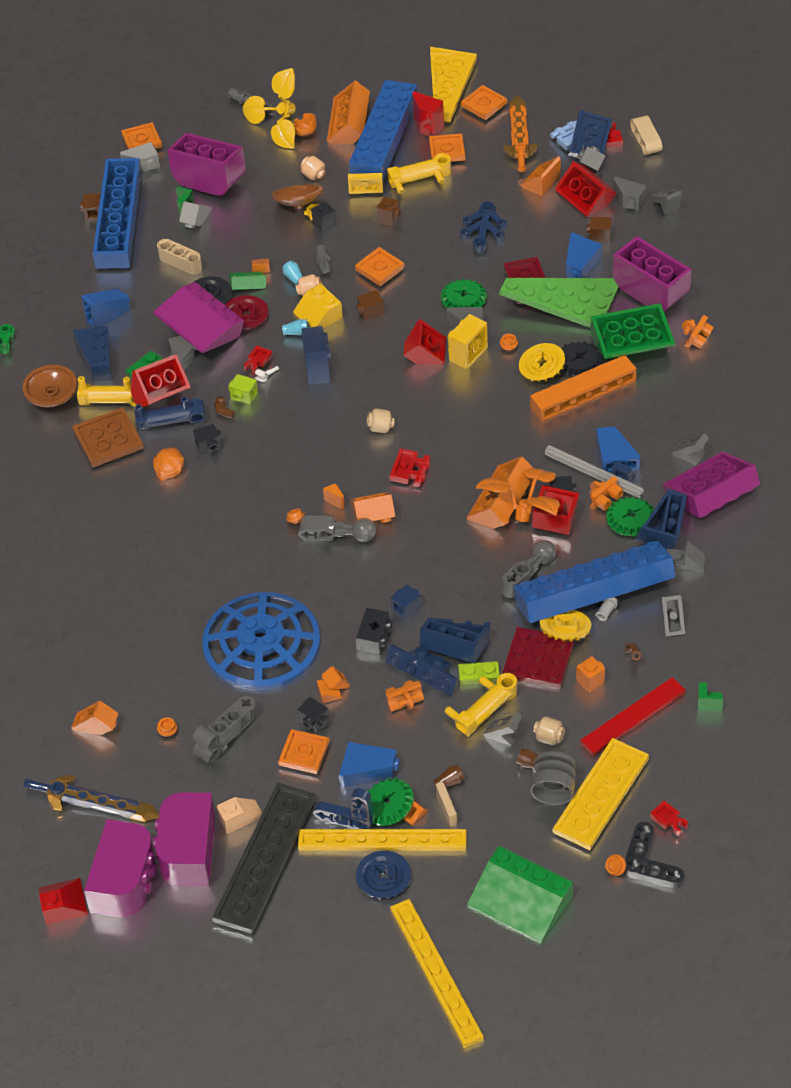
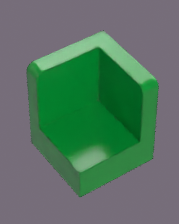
(709, 700)

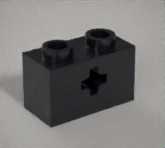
(373, 631)

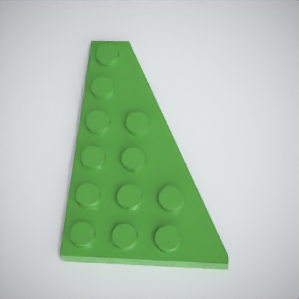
(565, 297)

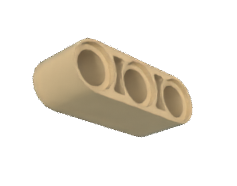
(646, 135)
(179, 256)

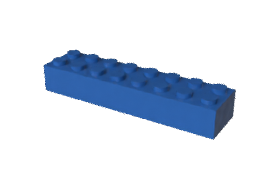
(383, 129)
(117, 213)
(594, 581)

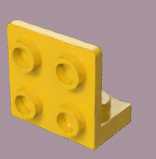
(365, 183)

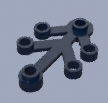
(485, 211)

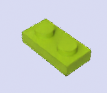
(472, 672)

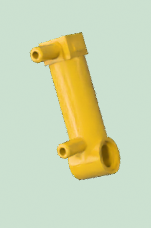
(437, 167)
(104, 394)
(487, 704)

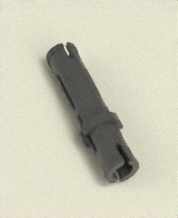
(241, 97)

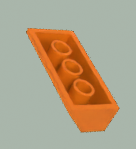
(348, 114)
(495, 508)

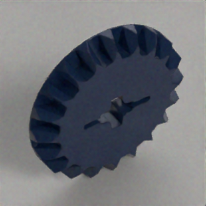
(383, 862)

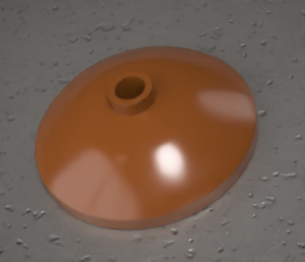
(297, 195)
(49, 385)

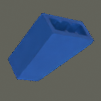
(582, 256)
(104, 306)
(613, 448)
(367, 764)

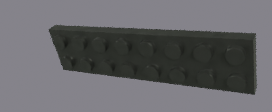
(264, 858)

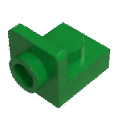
(183, 194)

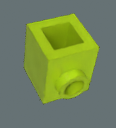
(243, 389)

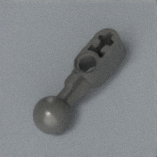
(326, 528)
(542, 553)

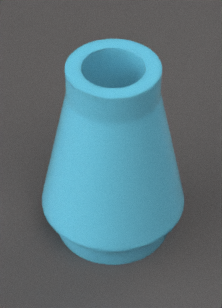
(292, 271)
(294, 328)

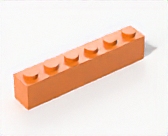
(582, 388)

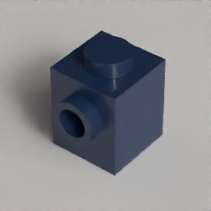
(406, 601)

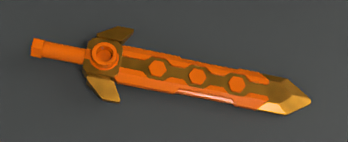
(519, 134)

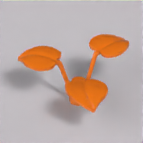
(524, 507)

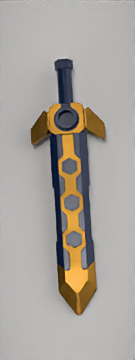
(62, 791)

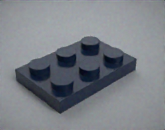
(589, 131)

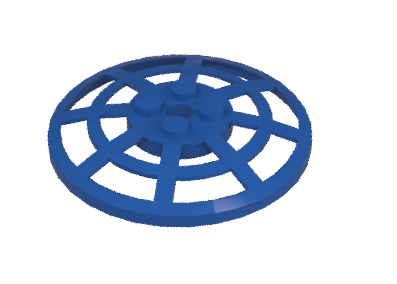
(263, 645)

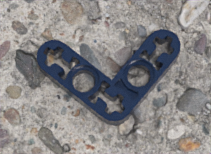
(357, 817)

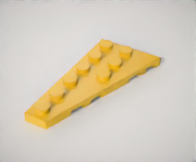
(449, 76)

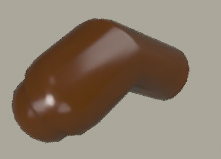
(221, 408)
(633, 650)

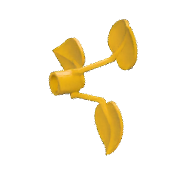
(253, 109)

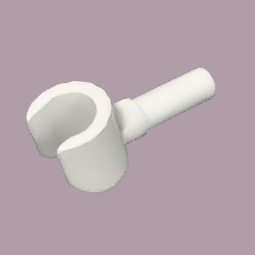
(263, 375)

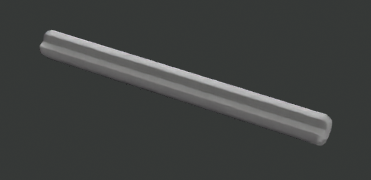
(592, 470)

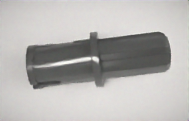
(322, 258)

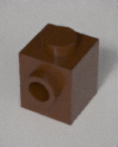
(90, 206)
(388, 211)
(599, 229)
(370, 305)

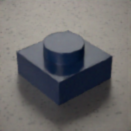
(623, 471)

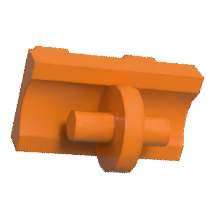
(702, 327)
(602, 491)
(404, 696)

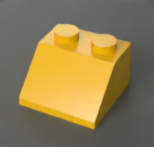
(319, 307)

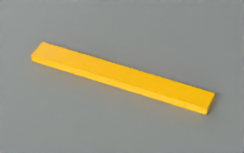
(382, 840)
(436, 974)

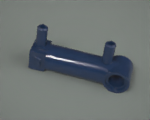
(189, 410)

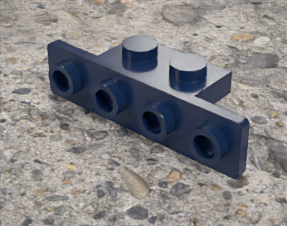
(423, 666)

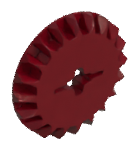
(249, 304)

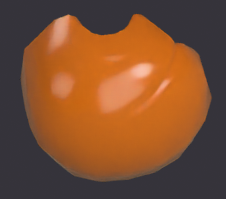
(306, 125)

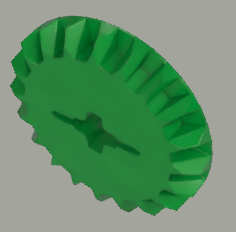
(474, 297)
(626, 525)
(400, 803)

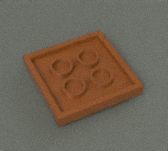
(107, 437)

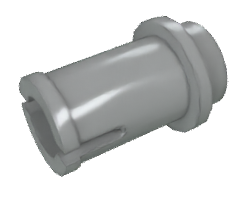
(606, 608)

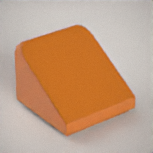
(261, 265)
(334, 496)
(335, 679)
(327, 694)
(416, 813)

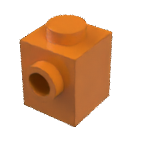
(590, 674)

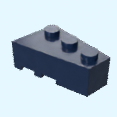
(96, 351)
(316, 354)
(664, 521)

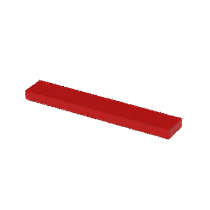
(633, 716)

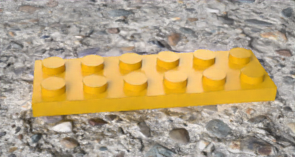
(600, 794)

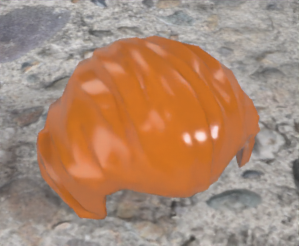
(168, 463)

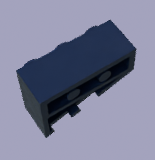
(455, 639)

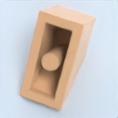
(238, 813)

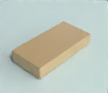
(446, 804)

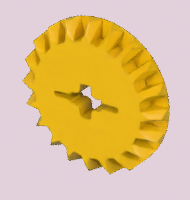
(532, 358)
(566, 626)

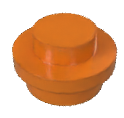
(508, 342)
(295, 516)
(167, 727)
(615, 865)

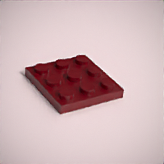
(538, 658)

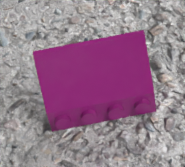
(200, 318)
(714, 483)

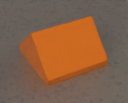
(543, 176)

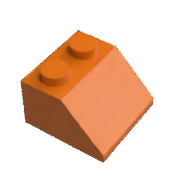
(374, 507)

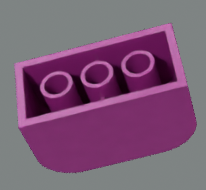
(206, 163)
(650, 274)
(185, 839)
(121, 870)

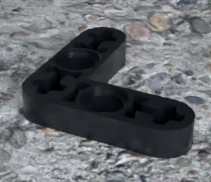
(641, 860)

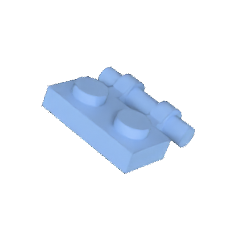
(564, 135)

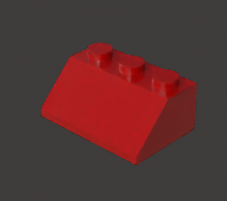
(585, 189)
(158, 381)

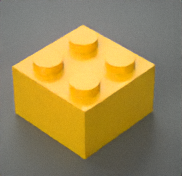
(467, 341)

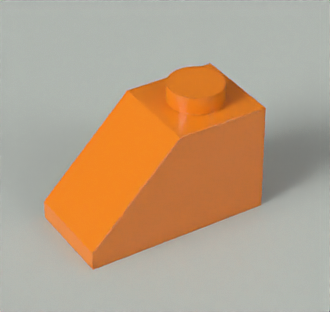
(95, 719)

